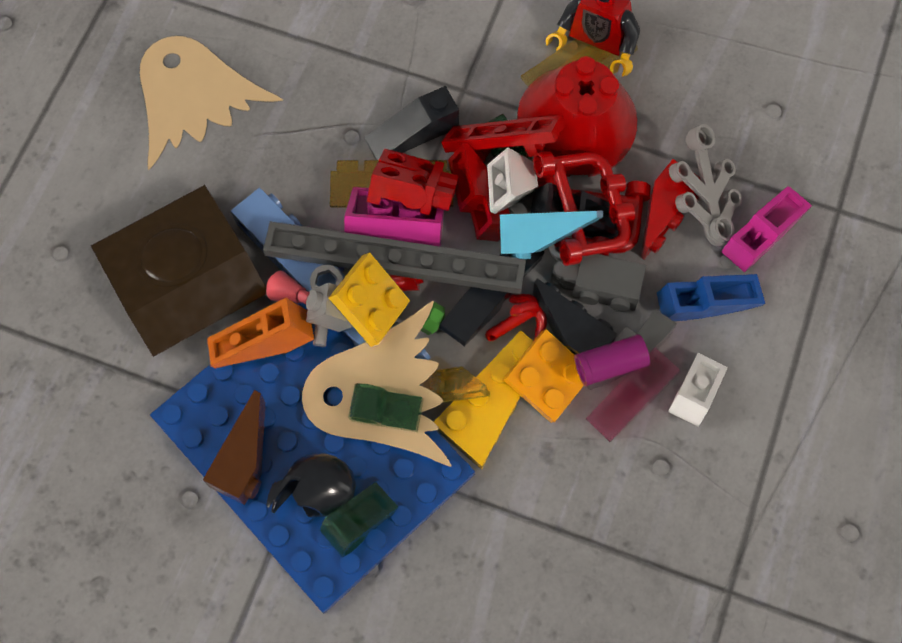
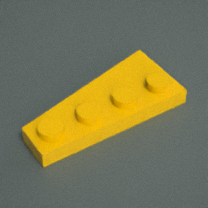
(478, 422)

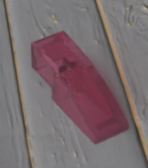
(633, 395)

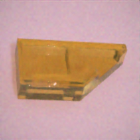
(457, 384)

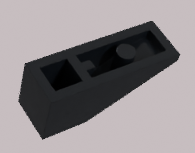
(416, 123)

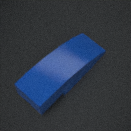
(710, 297)

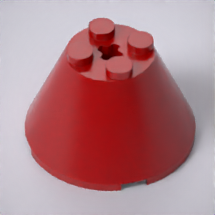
(594, 109)

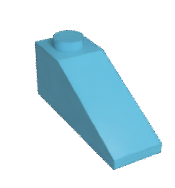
(537, 231)

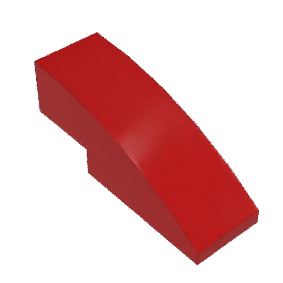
(473, 192)

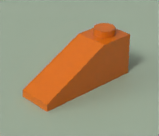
(261, 335)

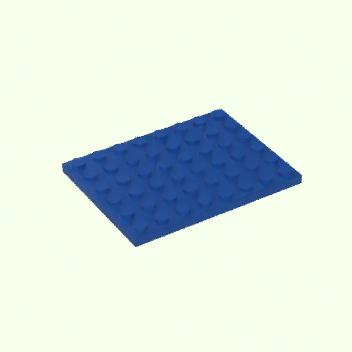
(209, 406)

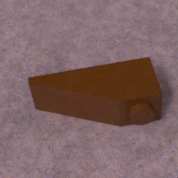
(239, 461)

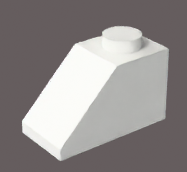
(509, 179)

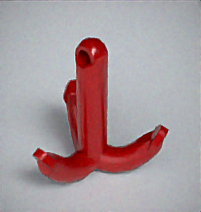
(525, 310)

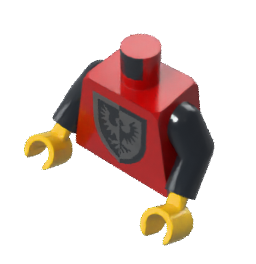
(603, 25)

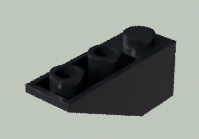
(571, 321)

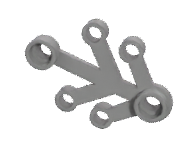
(716, 223)

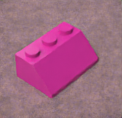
(392, 220)

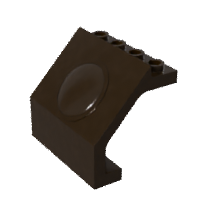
(179, 270)

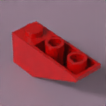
(662, 210)

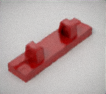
(527, 132)

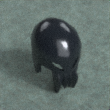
(317, 483)

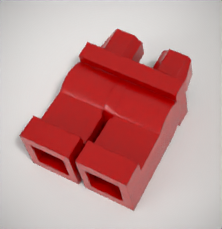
(412, 182)

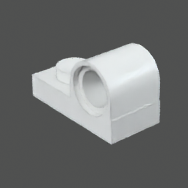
(698, 390)

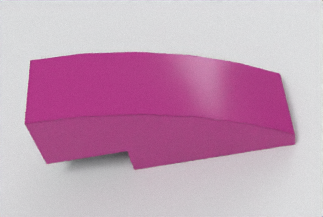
(766, 228)

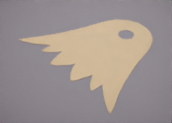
(190, 93)
(385, 365)

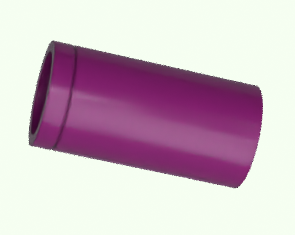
(612, 360)

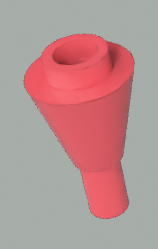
(283, 286)

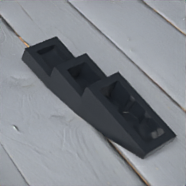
(479, 307)

